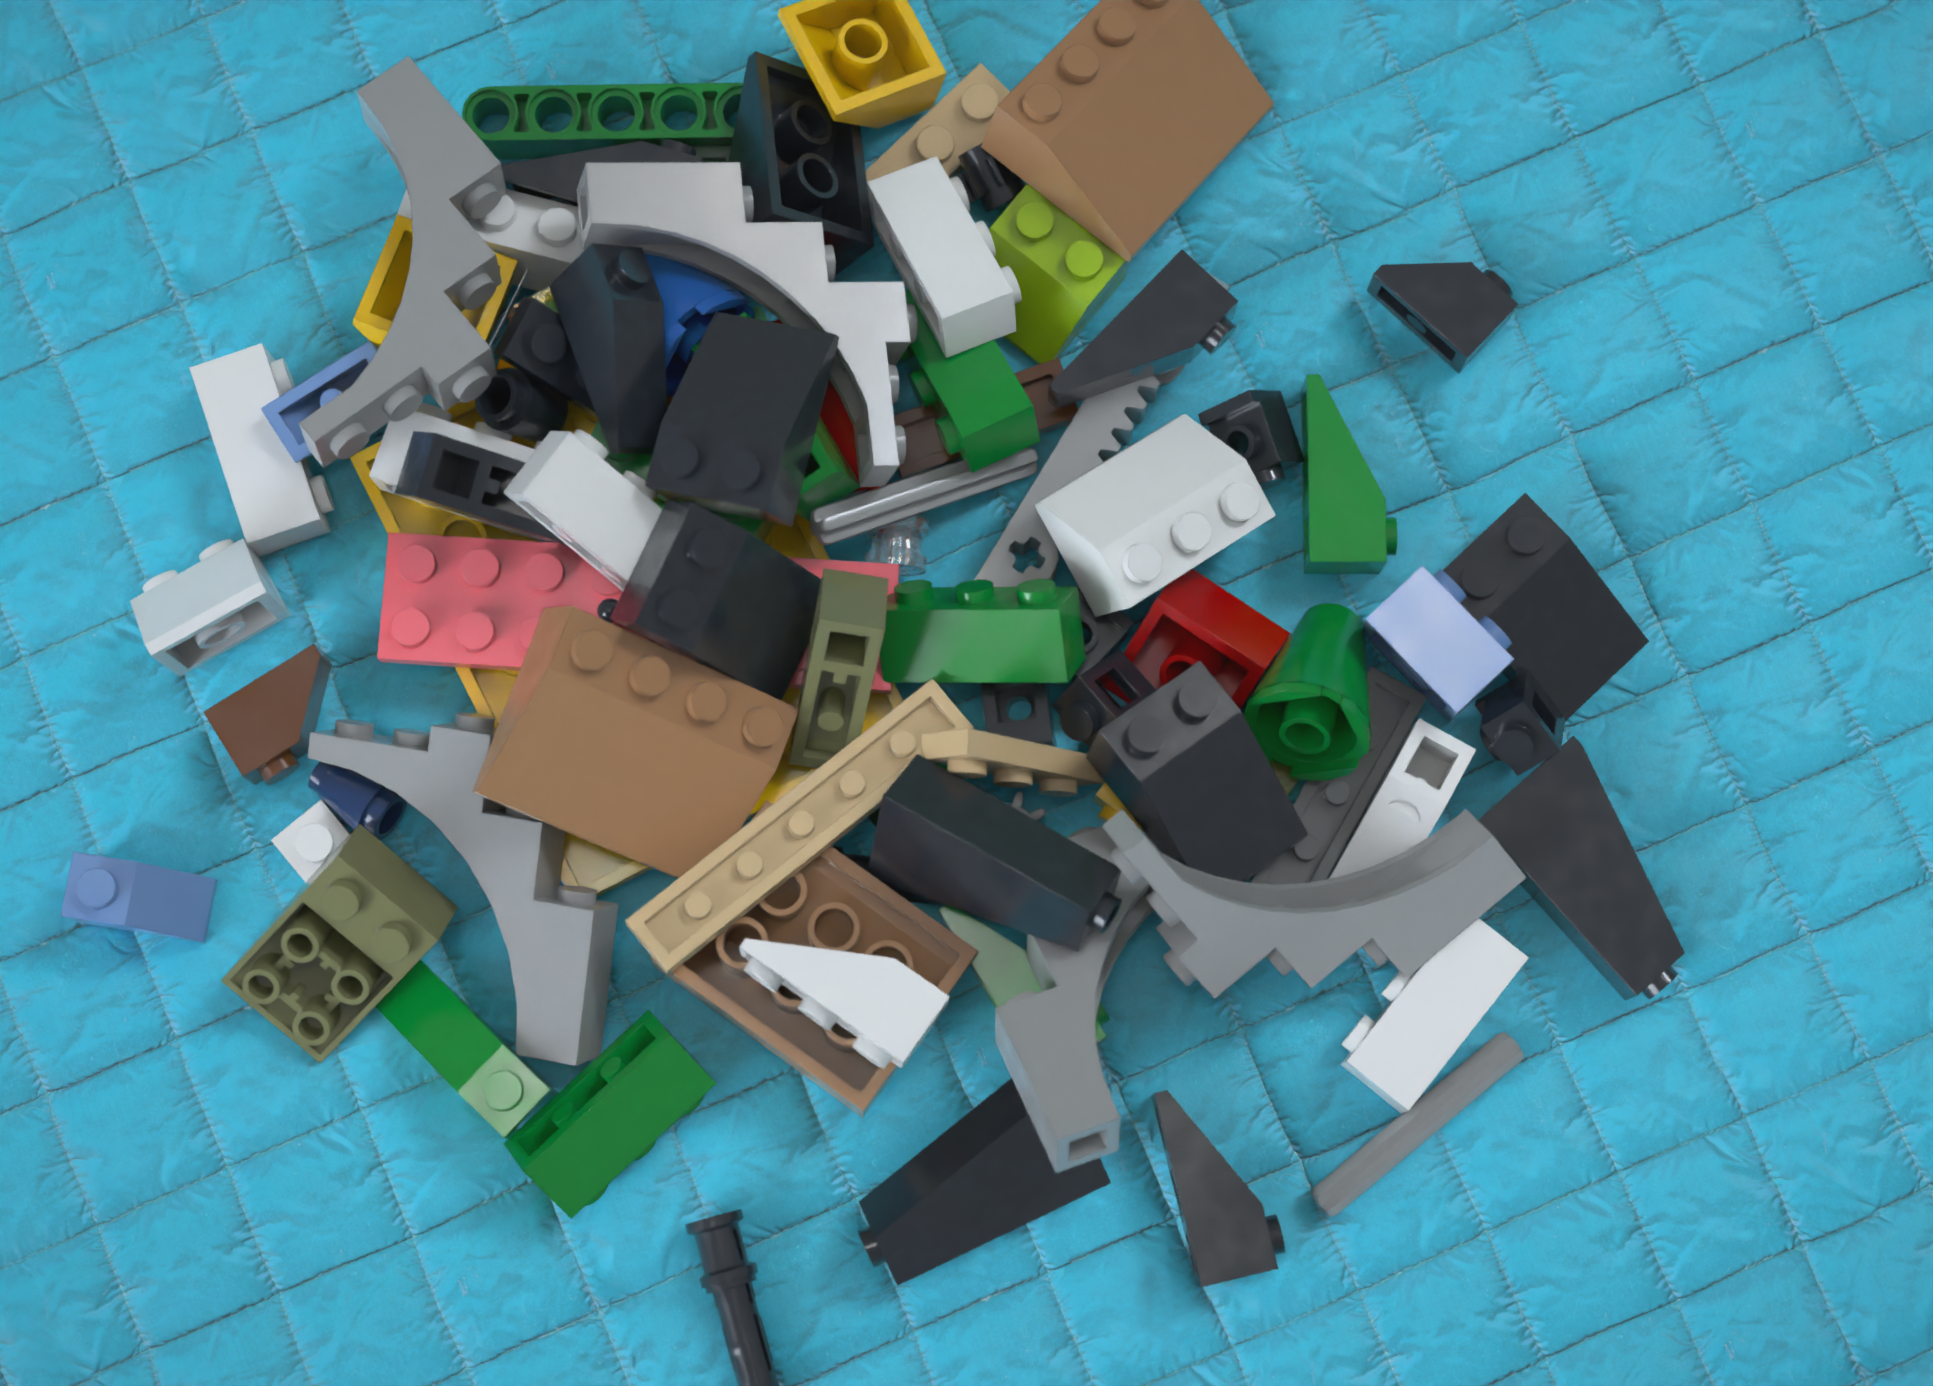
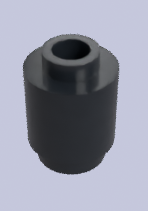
(521, 406)

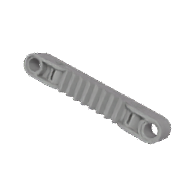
(1087, 442)

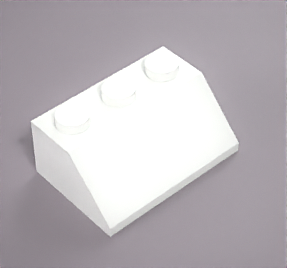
(1152, 513)

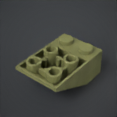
(341, 944)

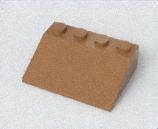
(1128, 117)
(631, 743)
(830, 908)

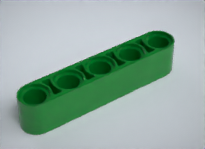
(591, 107)

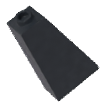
(989, 859)
(1587, 872)
(969, 1189)

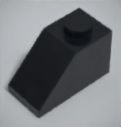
(1446, 305)

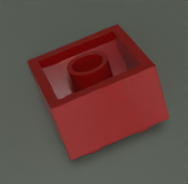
(1204, 624)

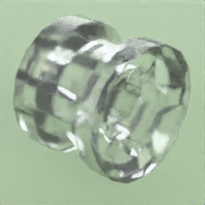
(900, 545)

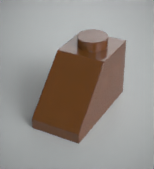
(272, 717)

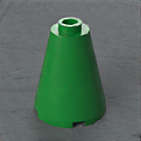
(1316, 697)

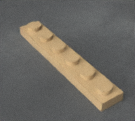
(790, 832)

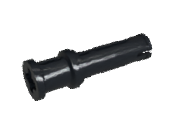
(730, 1280)

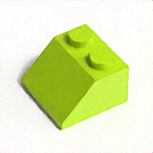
(1059, 270)

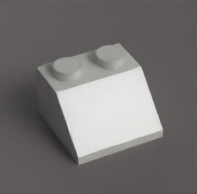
(207, 606)

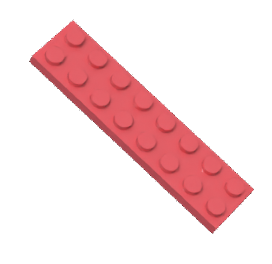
(483, 597)

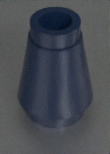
(358, 799)

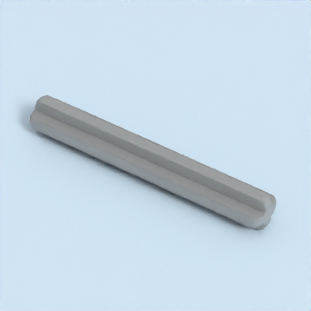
(916, 496)
(1417, 1124)

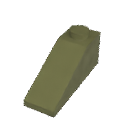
(839, 665)

